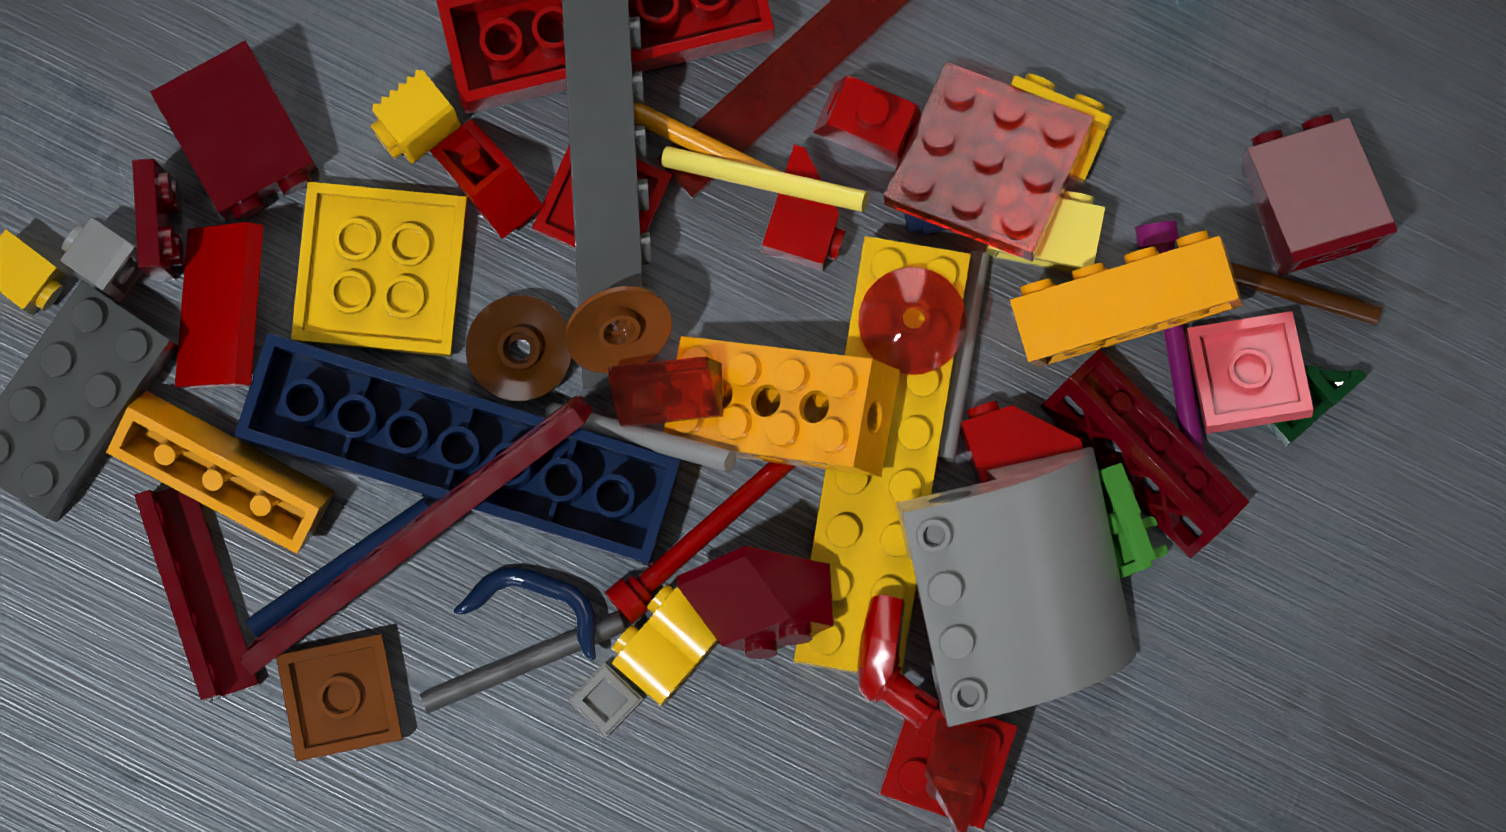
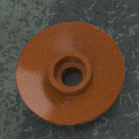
(618, 328)

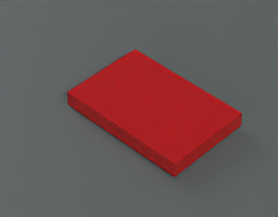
(219, 306)

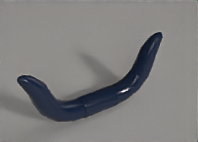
(542, 585)

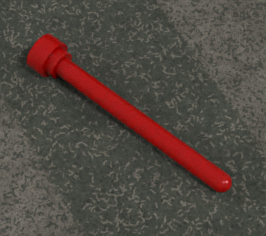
(634, 593)

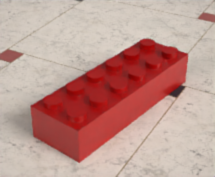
(517, 50)

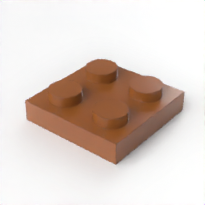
(339, 697)

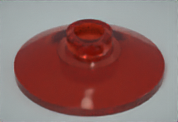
(905, 348)

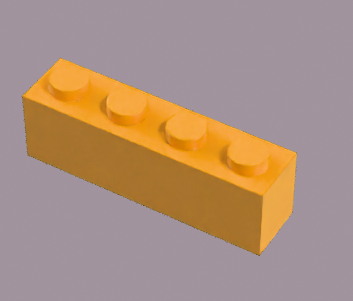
(220, 471)

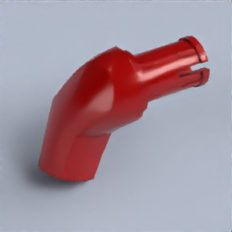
(879, 659)

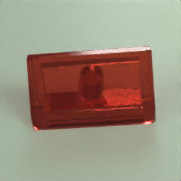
(667, 391)

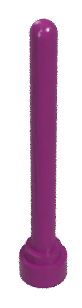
(1163, 237)

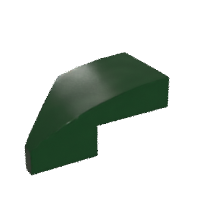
(1326, 390)

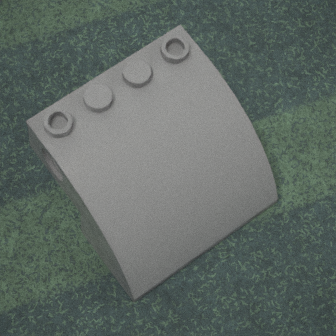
(1018, 586)

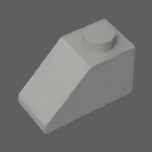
(102, 258)

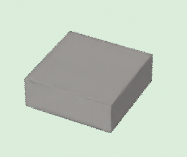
(605, 700)

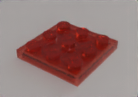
(988, 161)

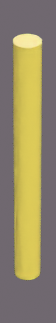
(765, 179)

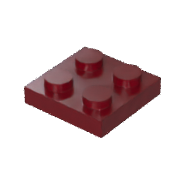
(155, 202)

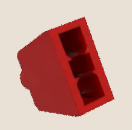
(868, 120)

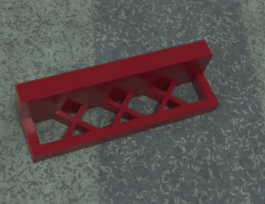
(1149, 449)
(196, 592)

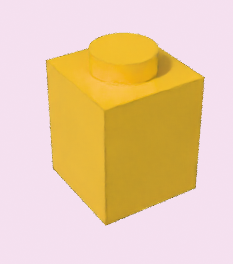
(27, 276)

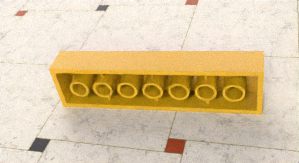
(858, 513)

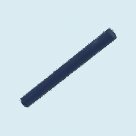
(294, 597)

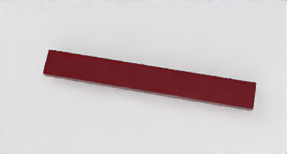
(416, 533)

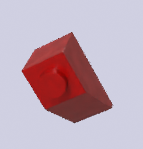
(487, 178)
(803, 228)
(1010, 437)

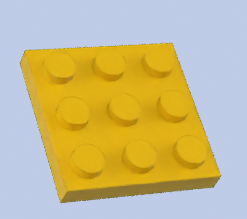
(379, 269)

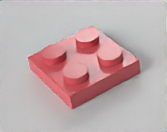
(1249, 372)

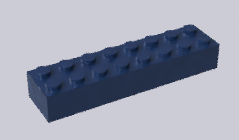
(437, 437)

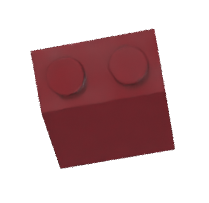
(760, 599)

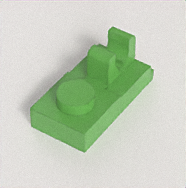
(1127, 528)

